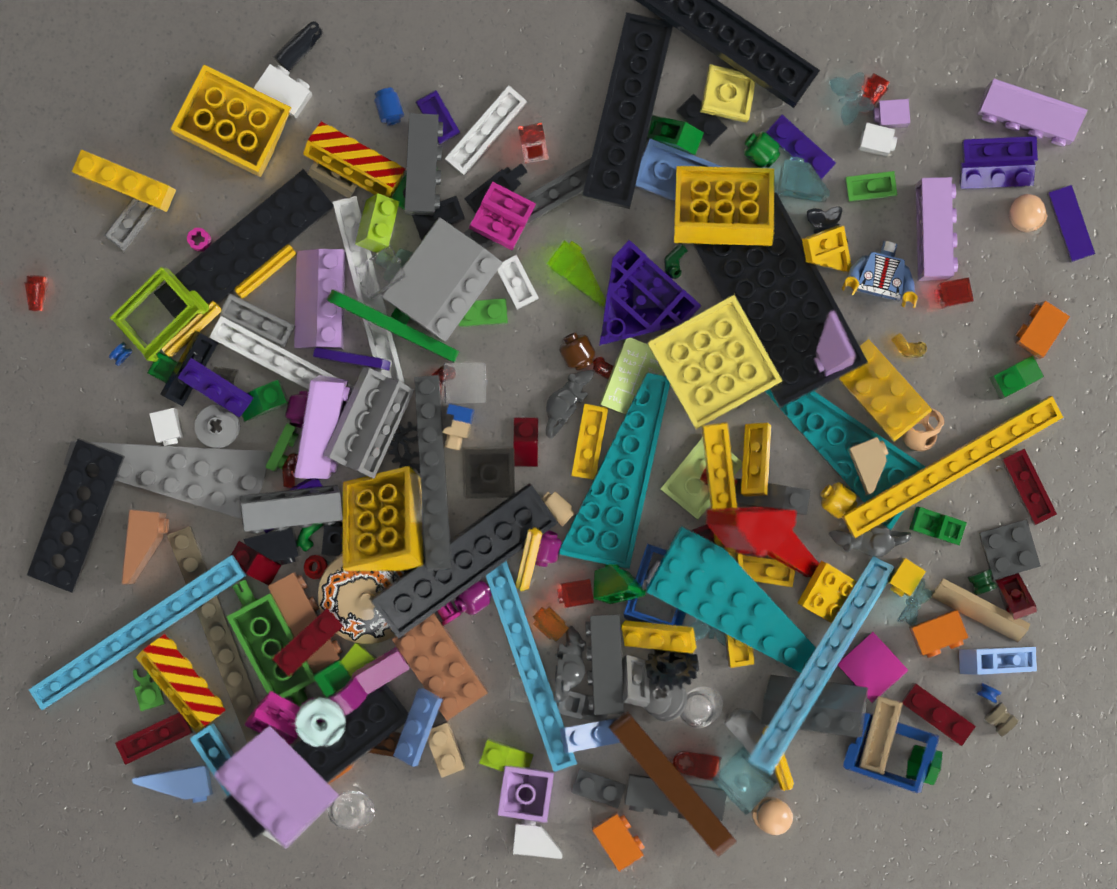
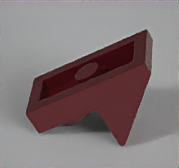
(525, 442)
(255, 563)
(1016, 596)

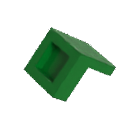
(332, 678)
(914, 763)

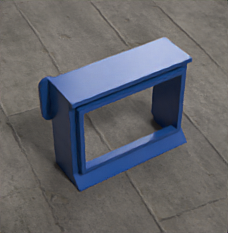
(629, 613)
(856, 749)

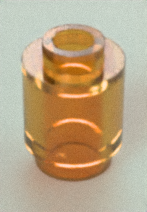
(550, 623)

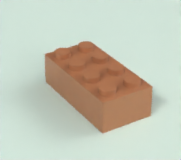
(441, 666)

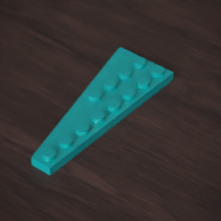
(834, 432)
(613, 506)

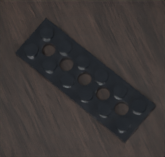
(59, 517)

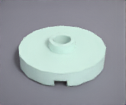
(320, 733)

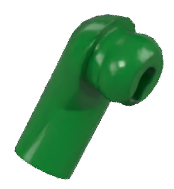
(303, 539)

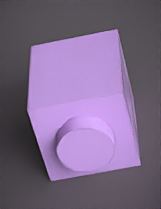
(892, 113)

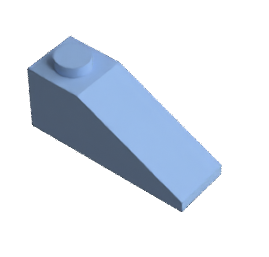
(997, 660)
(182, 783)

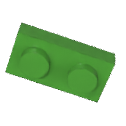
(871, 186)
(486, 313)
(278, 456)

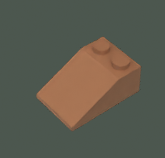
(143, 538)

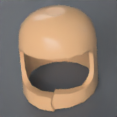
(1028, 213)
(926, 439)
(773, 817)

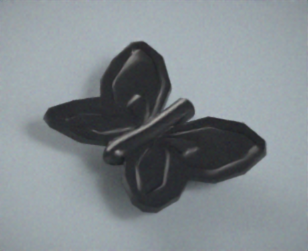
(824, 220)

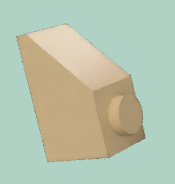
(869, 462)

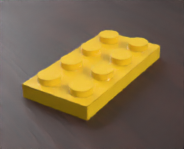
(885, 393)

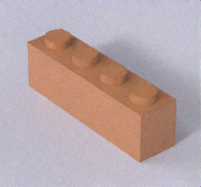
(299, 613)

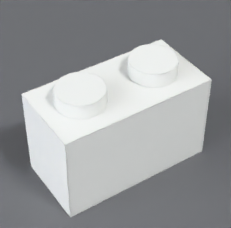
(281, 87)

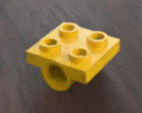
(826, 591)

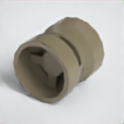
(1001, 719)

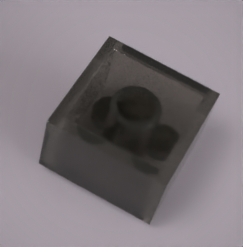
(488, 472)

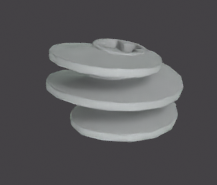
(204, 428)
(669, 707)

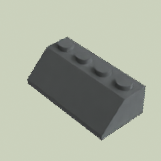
(837, 709)

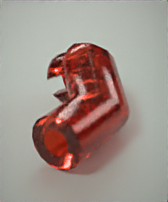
(289, 470)

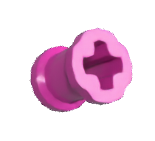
(195, 233)
(448, 613)

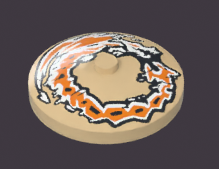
(348, 599)

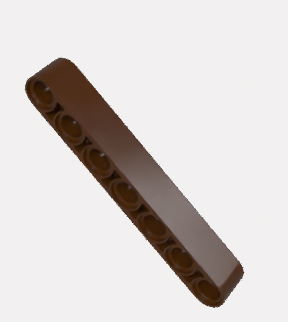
(672, 784)

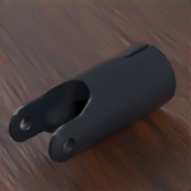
(298, 46)

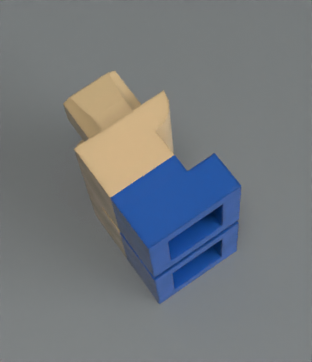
(460, 426)

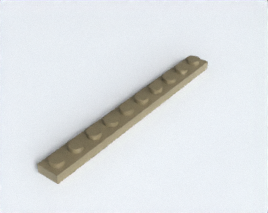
(217, 631)

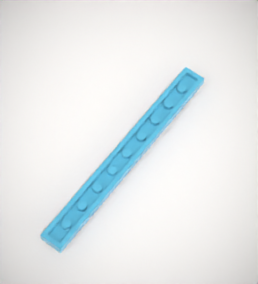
(137, 632)
(529, 665)
(821, 665)

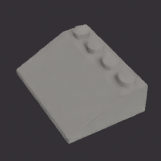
(442, 279)

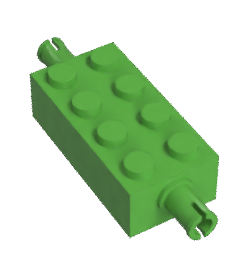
(263, 635)

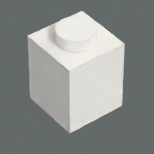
(877, 140)
(166, 426)

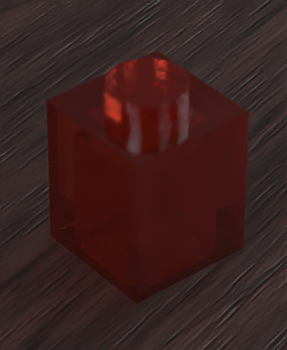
(533, 143)
(954, 293)
(575, 593)

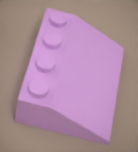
(276, 786)

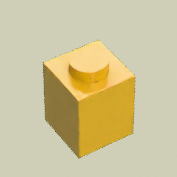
(905, 578)

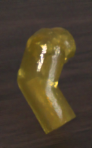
(909, 349)

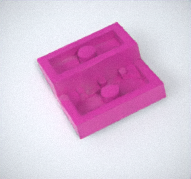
(502, 216)
(872, 666)
(277, 714)

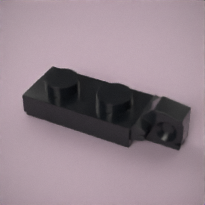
(504, 178)

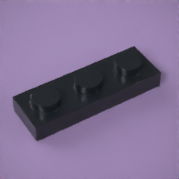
(200, 349)

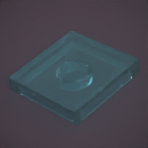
(743, 781)

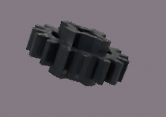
(400, 438)
(671, 668)

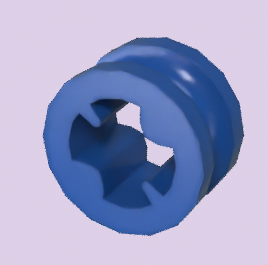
(120, 353)
(989, 693)

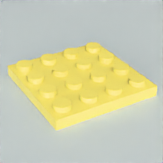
(714, 362)

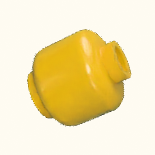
(838, 499)

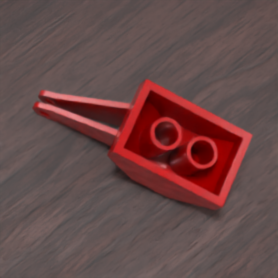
(763, 533)

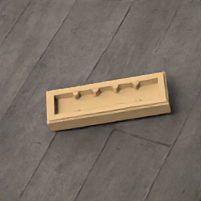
(881, 735)

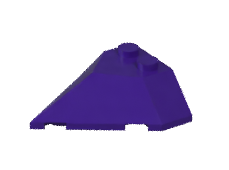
(642, 298)

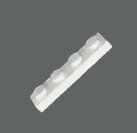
(486, 130)

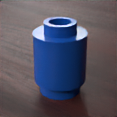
(388, 106)

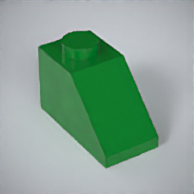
(675, 134)
(1016, 377)
(265, 399)
(615, 585)

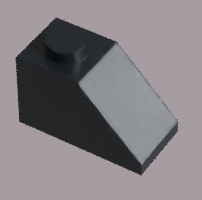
(276, 545)

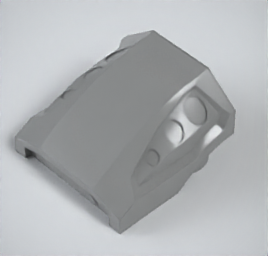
(745, 727)

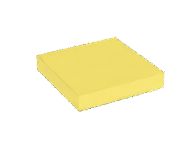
(727, 94)

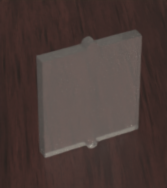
(380, 272)
(465, 383)

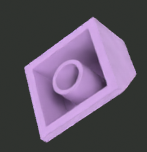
(526, 793)

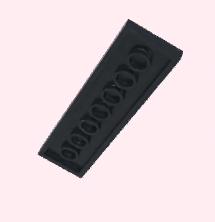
(739, 45)
(627, 110)
(250, 243)
(473, 556)
(363, 730)

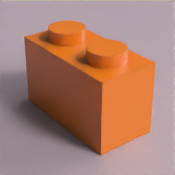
(1041, 329)
(939, 633)
(618, 841)

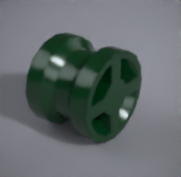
(982, 582)

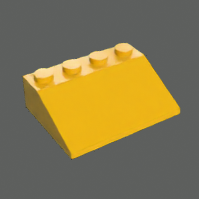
(231, 120)
(724, 205)
(383, 522)

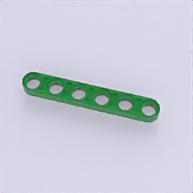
(393, 325)

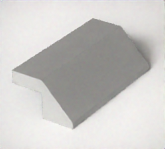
(368, 422)

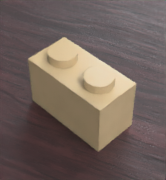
(445, 749)

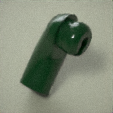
(672, 263)

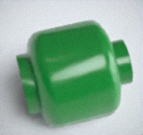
(761, 149)

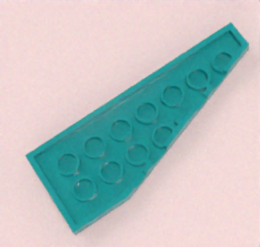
(718, 591)

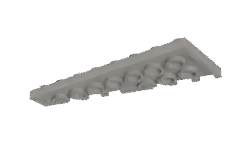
(191, 474)

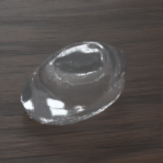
(702, 707)
(351, 810)

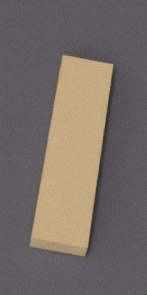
(980, 610)

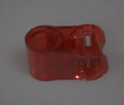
(702, 765)

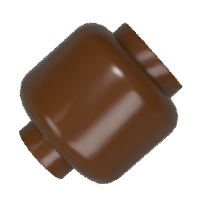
(577, 351)

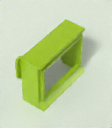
(194, 302)

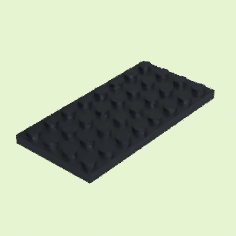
(782, 302)

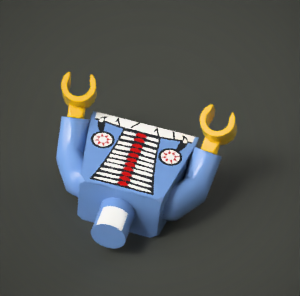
(882, 276)

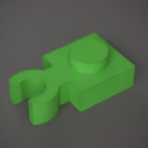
(149, 693)

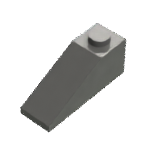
(777, 497)

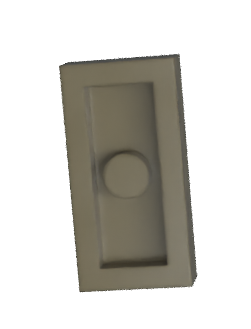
(332, 180)

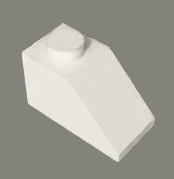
(534, 841)

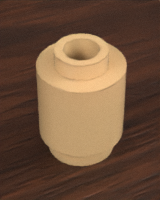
(558, 507)

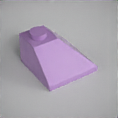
(833, 348)

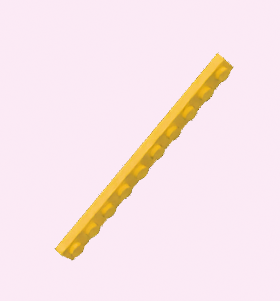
(952, 466)
(723, 495)

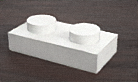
(517, 282)

